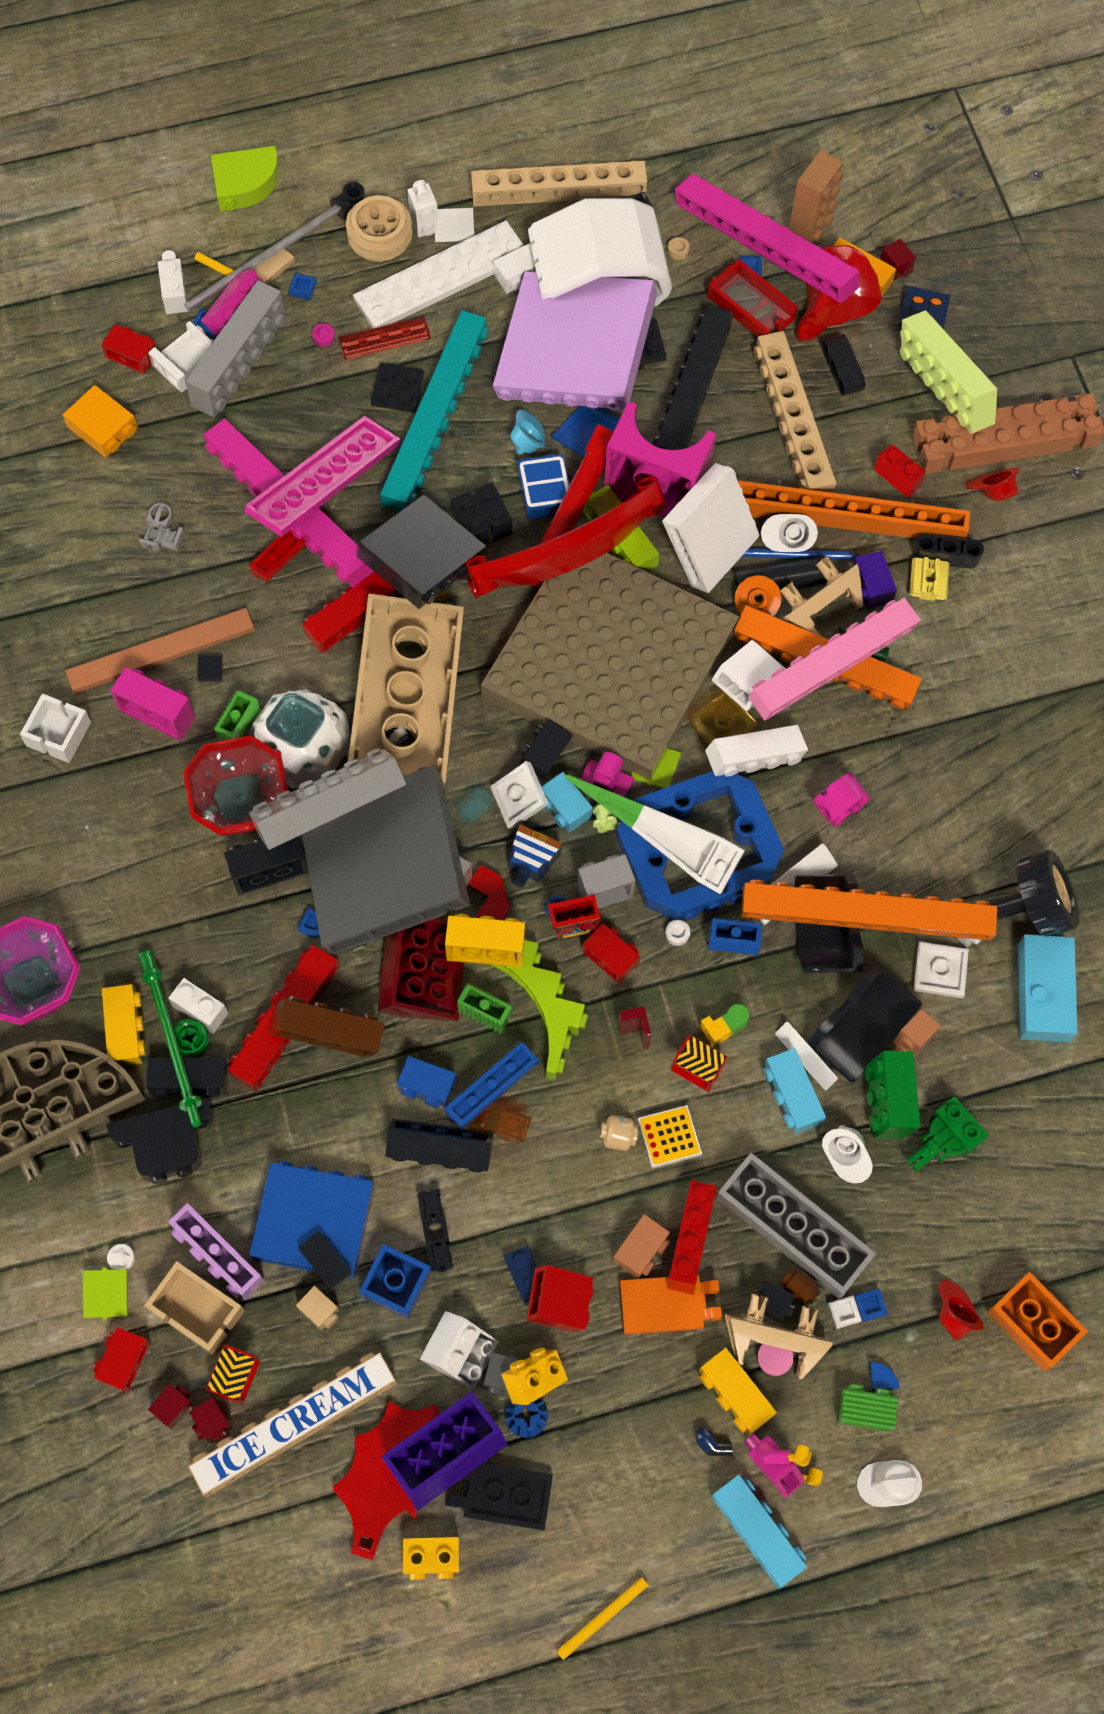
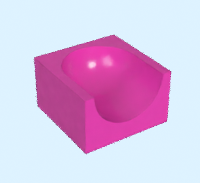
(633, 459)

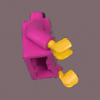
(780, 1464)

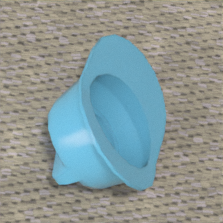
(527, 433)

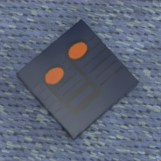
(919, 300)

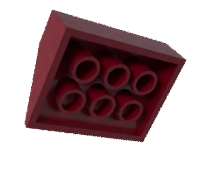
(417, 975)

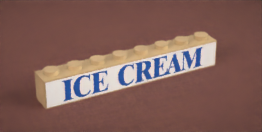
(292, 1424)

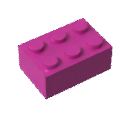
(153, 703)

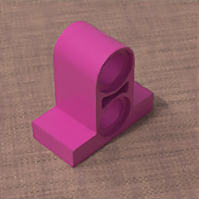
(608, 774)

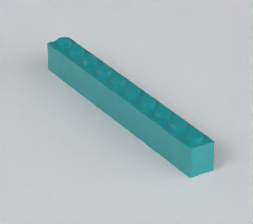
(434, 412)

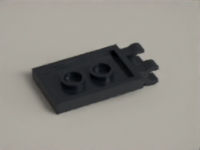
(505, 1496)

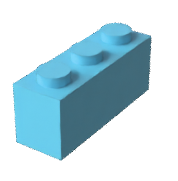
(793, 1091)

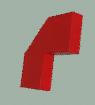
(492, 887)

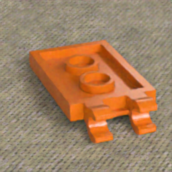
(654, 1308)

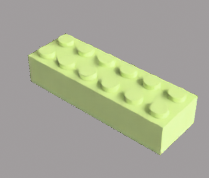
(948, 372)

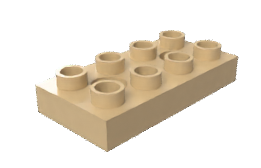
(406, 690)

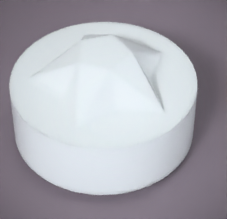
(121, 1257)

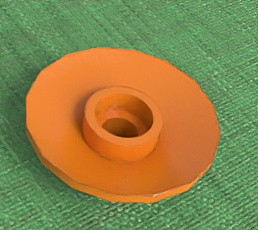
(761, 585)

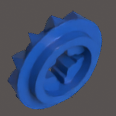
(518, 1426)

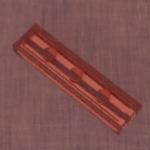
(384, 338)

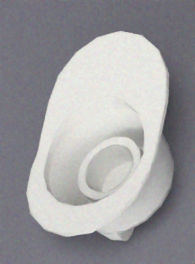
(789, 533)
(848, 1154)
(889, 1483)

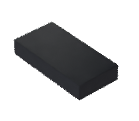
(324, 1260)

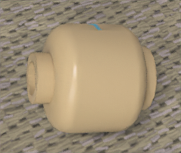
(618, 1133)

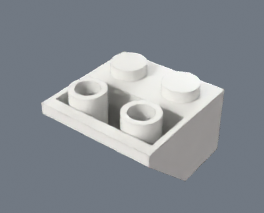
(459, 1349)

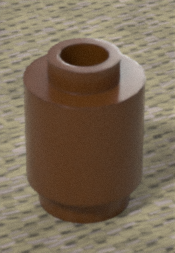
(801, 1285)

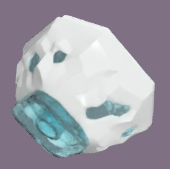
(314, 744)

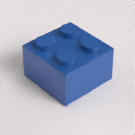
(395, 1281)

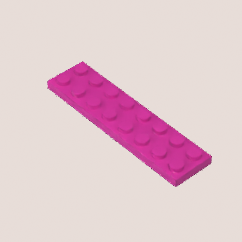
(322, 476)

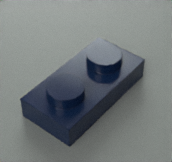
(522, 1271)

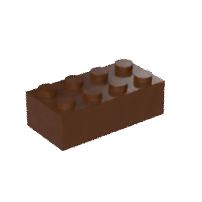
(326, 1027)

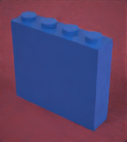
(310, 1201)

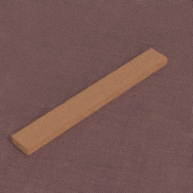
(160, 650)

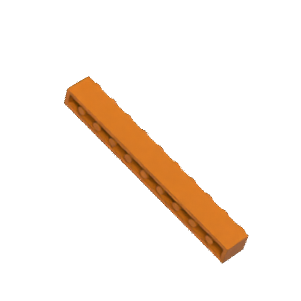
(855, 512)
(869, 911)

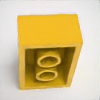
(485, 940)

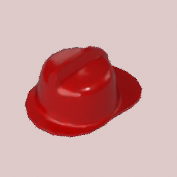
(996, 485)
(957, 1311)

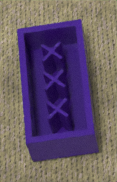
(444, 1450)

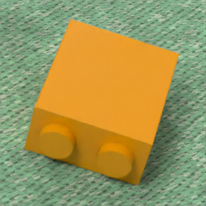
(100, 421)

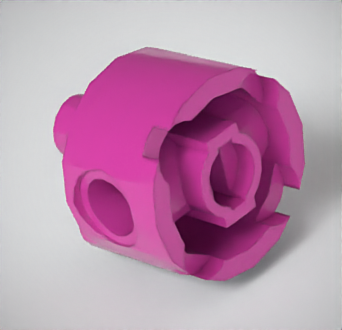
(841, 799)

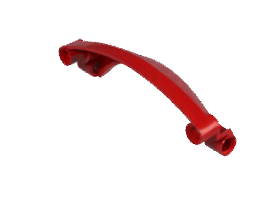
(570, 549)

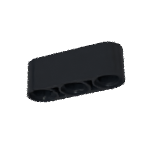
(843, 364)
(957, 545)

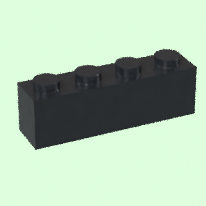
(439, 1145)

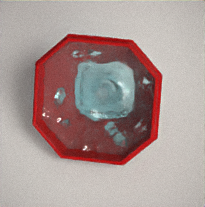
(230, 771)

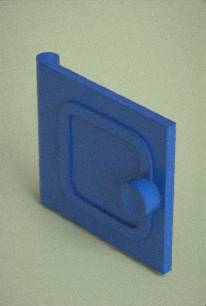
(580, 426)

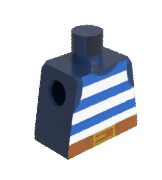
(532, 855)

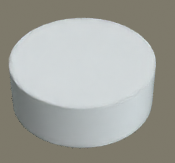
(677, 932)

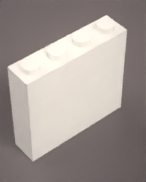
(711, 527)

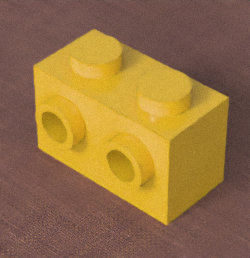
(534, 1376)
(431, 1556)

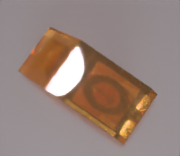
(502, 1122)

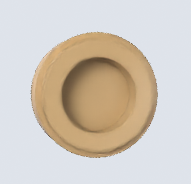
(678, 248)

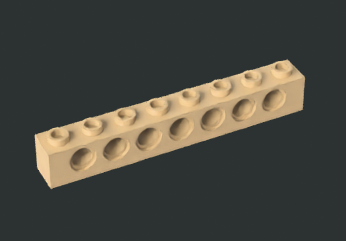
(558, 183)
(776, 347)

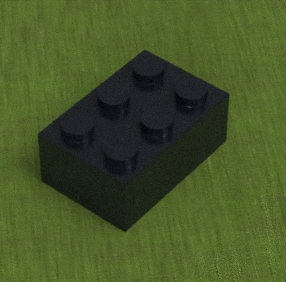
(257, 867)

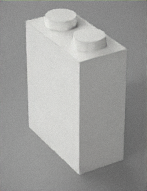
(743, 671)

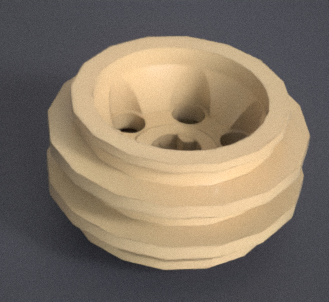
(387, 228)

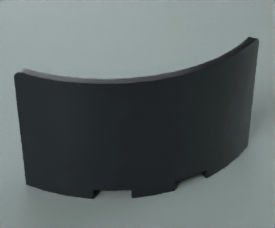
(824, 946)
(864, 1023)

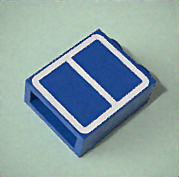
(542, 484)

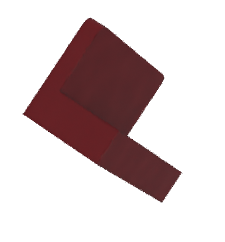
(634, 1021)

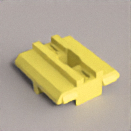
(930, 568)

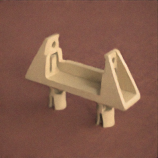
(838, 583)
(800, 1340)

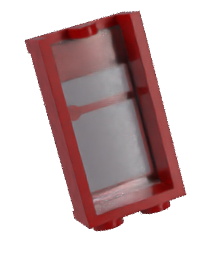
(751, 300)

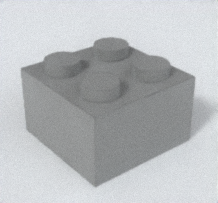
(607, 880)

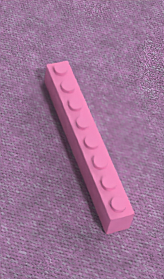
(834, 658)

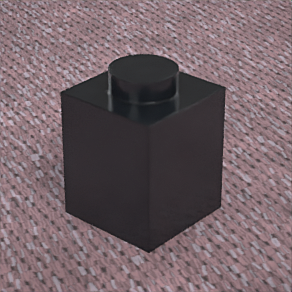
(779, 1302)

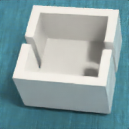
(54, 731)

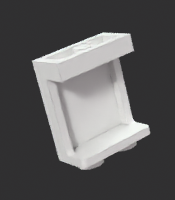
(181, 356)

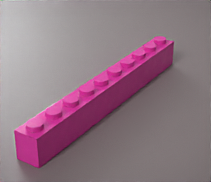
(768, 238)
(258, 473)

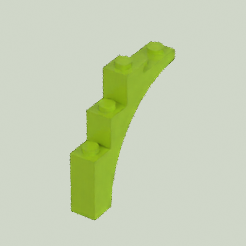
(558, 1014)

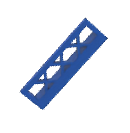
(491, 1085)

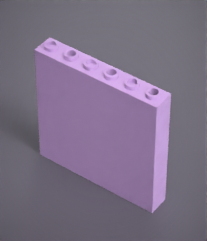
(576, 345)

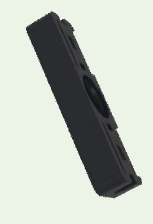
(431, 1214)

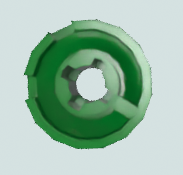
(200, 1040)

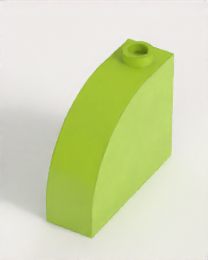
(244, 176)

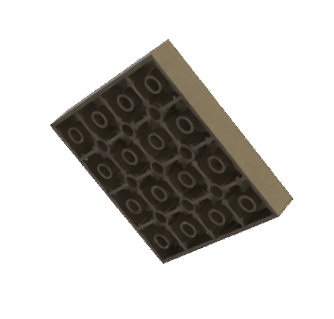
(611, 660)

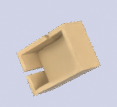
(194, 1308)

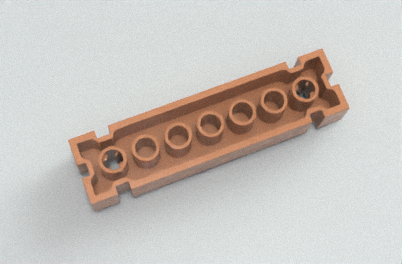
(1017, 434)

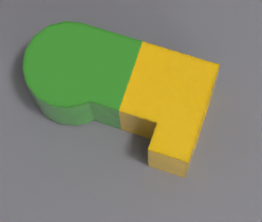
(726, 1025)

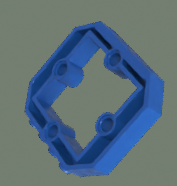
(749, 812)

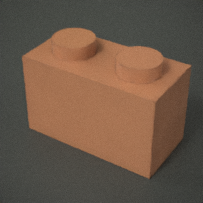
(917, 1033)
(641, 1247)

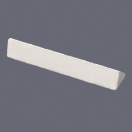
(815, 863)

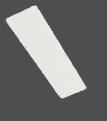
(807, 1055)

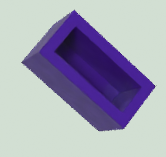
(875, 579)

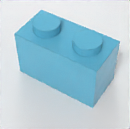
(566, 803)

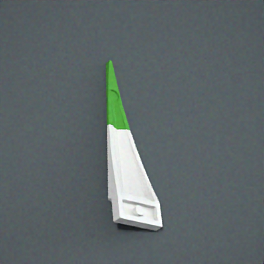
(697, 851)

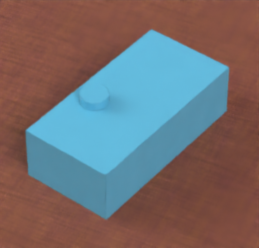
(1047, 988)

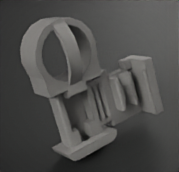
(163, 535)

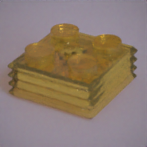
(722, 709)

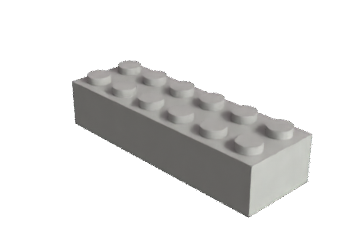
(236, 349)
(326, 798)
(795, 1225)

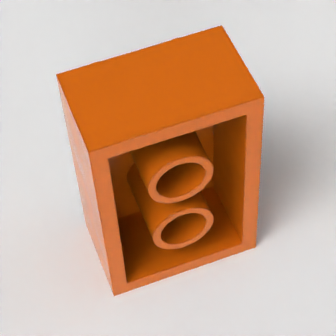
(1037, 1322)

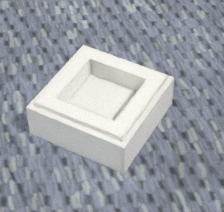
(844, 1312)

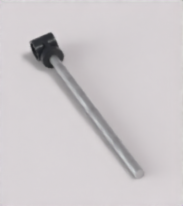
(340, 206)

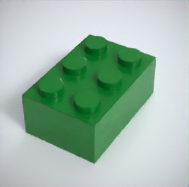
(892, 1095)

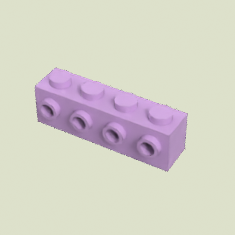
(211, 1247)

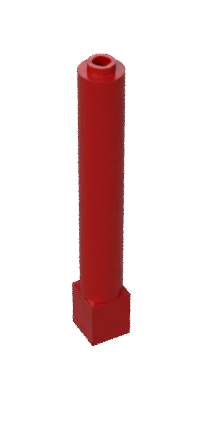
(580, 487)

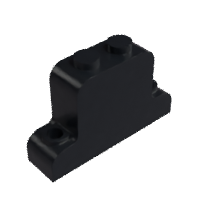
(162, 1141)

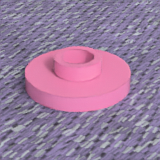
(774, 1360)

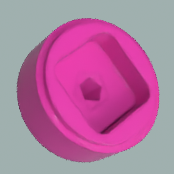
(323, 335)

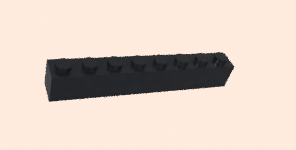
(694, 379)

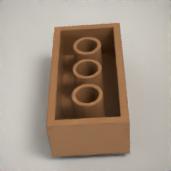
(816, 197)

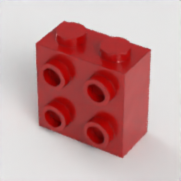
(560, 1299)

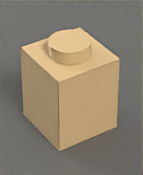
(318, 1309)

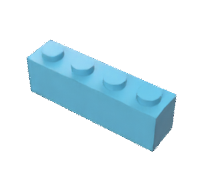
(759, 1532)

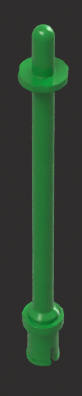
(152, 976)

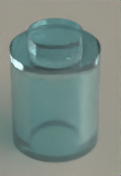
(474, 806)

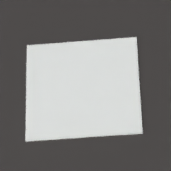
(455, 225)

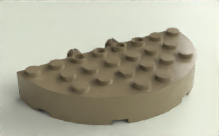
(53, 1096)

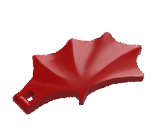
(369, 1487)

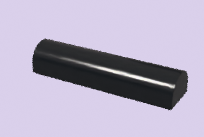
(798, 572)

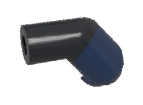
(710, 1445)

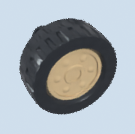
(1044, 894)

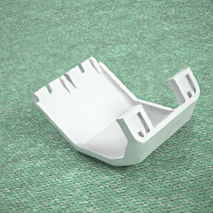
(598, 241)

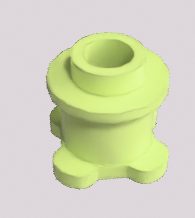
(604, 819)

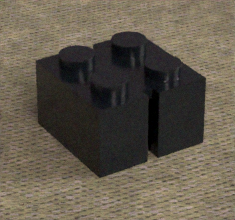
(481, 511)

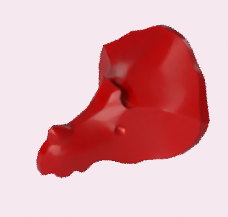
(825, 311)

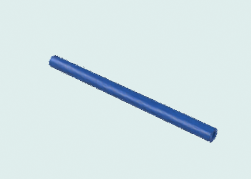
(808, 554)

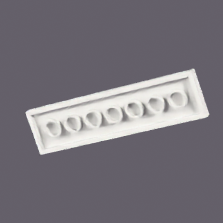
(436, 276)

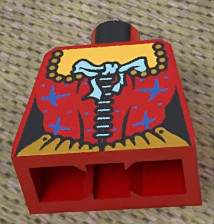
(574, 916)

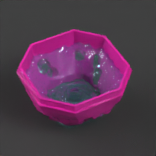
(39, 952)

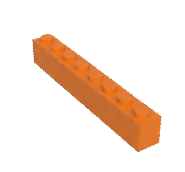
(791, 642)

